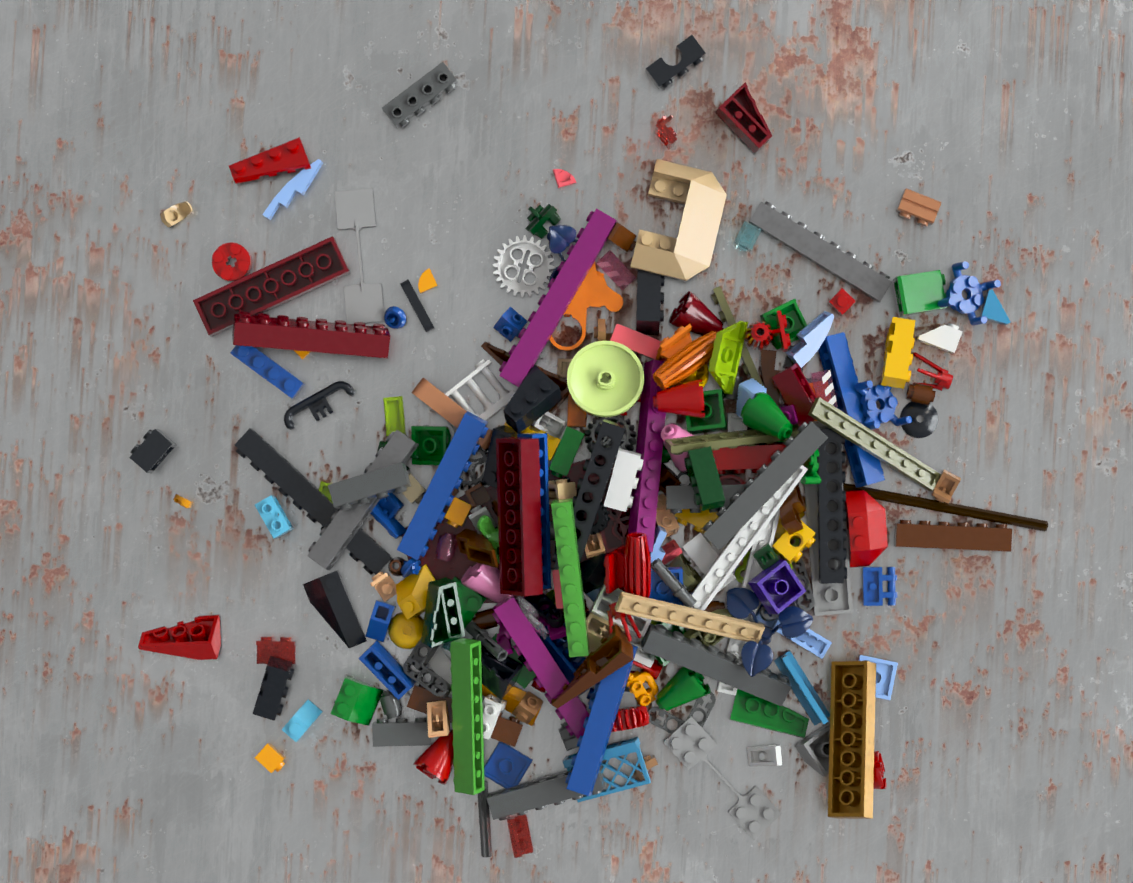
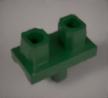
(539, 217)

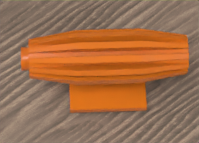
(682, 356)

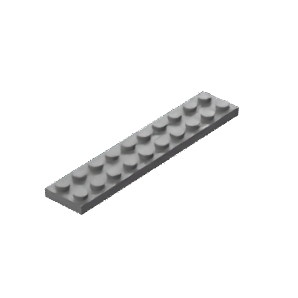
(828, 597)

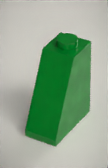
(566, 452)

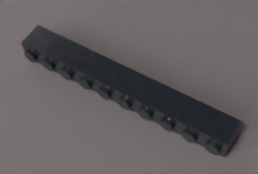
(308, 497)

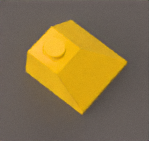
(413, 592)

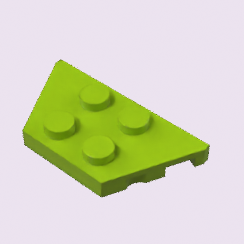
(727, 355)

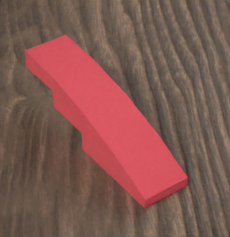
(636, 341)

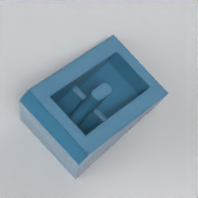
(993, 309)

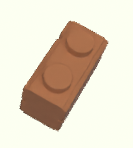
(918, 207)

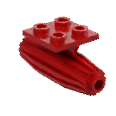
(766, 333)
(629, 566)

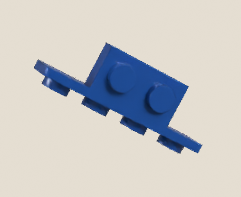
(385, 514)

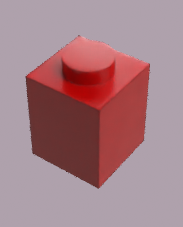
(841, 302)

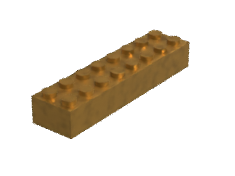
(852, 740)

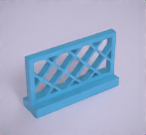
(802, 688)
(616, 750)

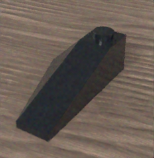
(334, 605)

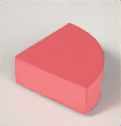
(563, 178)

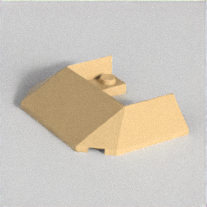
(698, 228)

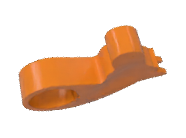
(594, 294)

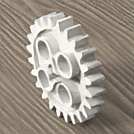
(506, 261)

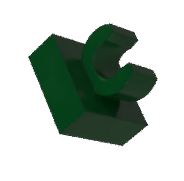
(765, 556)

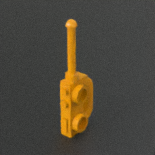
(642, 695)

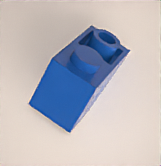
(380, 620)

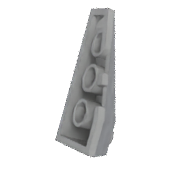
(815, 749)

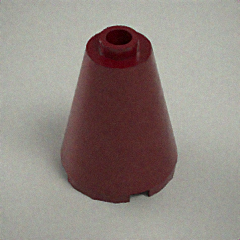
(695, 313)

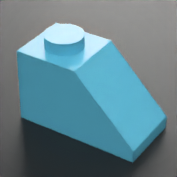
(302, 720)

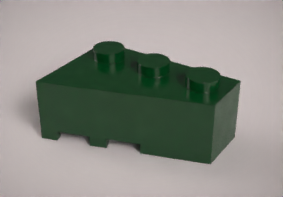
(704, 478)
(442, 613)

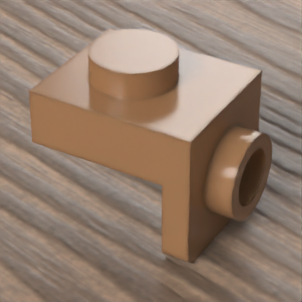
(600, 331)
(946, 486)
(527, 708)
(649, 762)

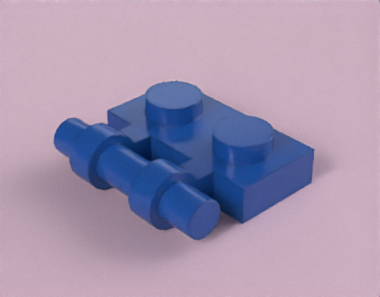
(873, 586)

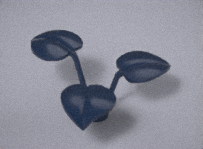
(560, 238)
(759, 655)

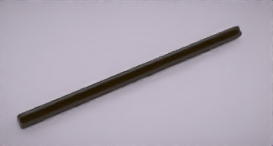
(951, 508)

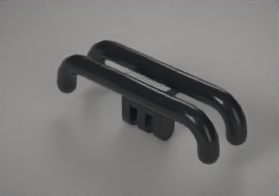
(316, 403)

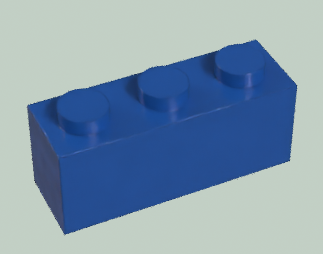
(387, 669)

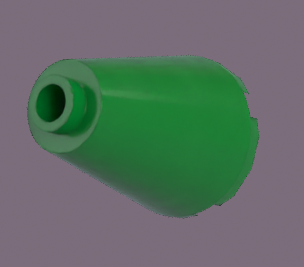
(766, 417)
(681, 689)

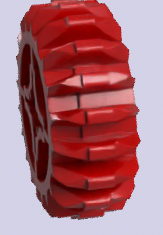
(631, 718)

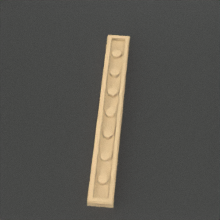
(689, 617)

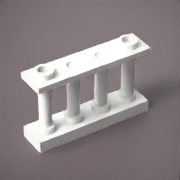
(489, 407)

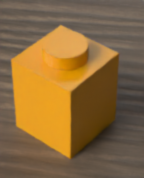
(458, 512)
(270, 758)

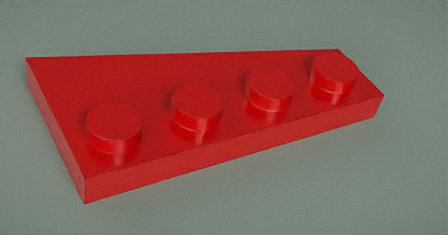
(278, 159)

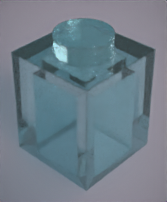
(747, 237)

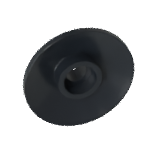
(915, 428)

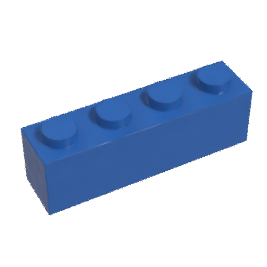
(268, 369)

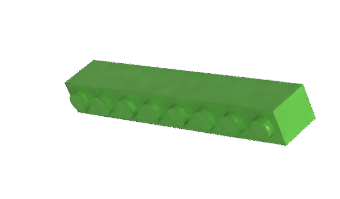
(570, 577)
(467, 716)

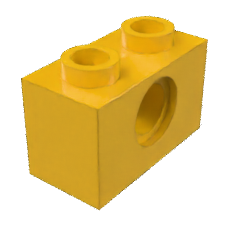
(789, 552)

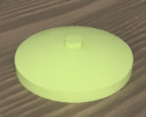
(605, 378)

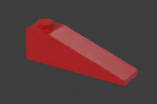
(191, 640)

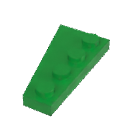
(767, 715)

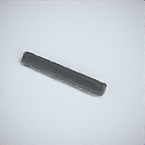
(484, 821)

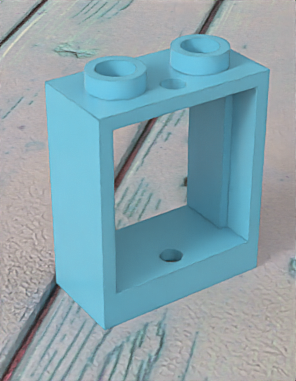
(269, 512)

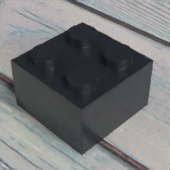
(152, 450)

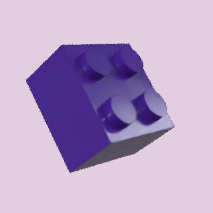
(777, 587)

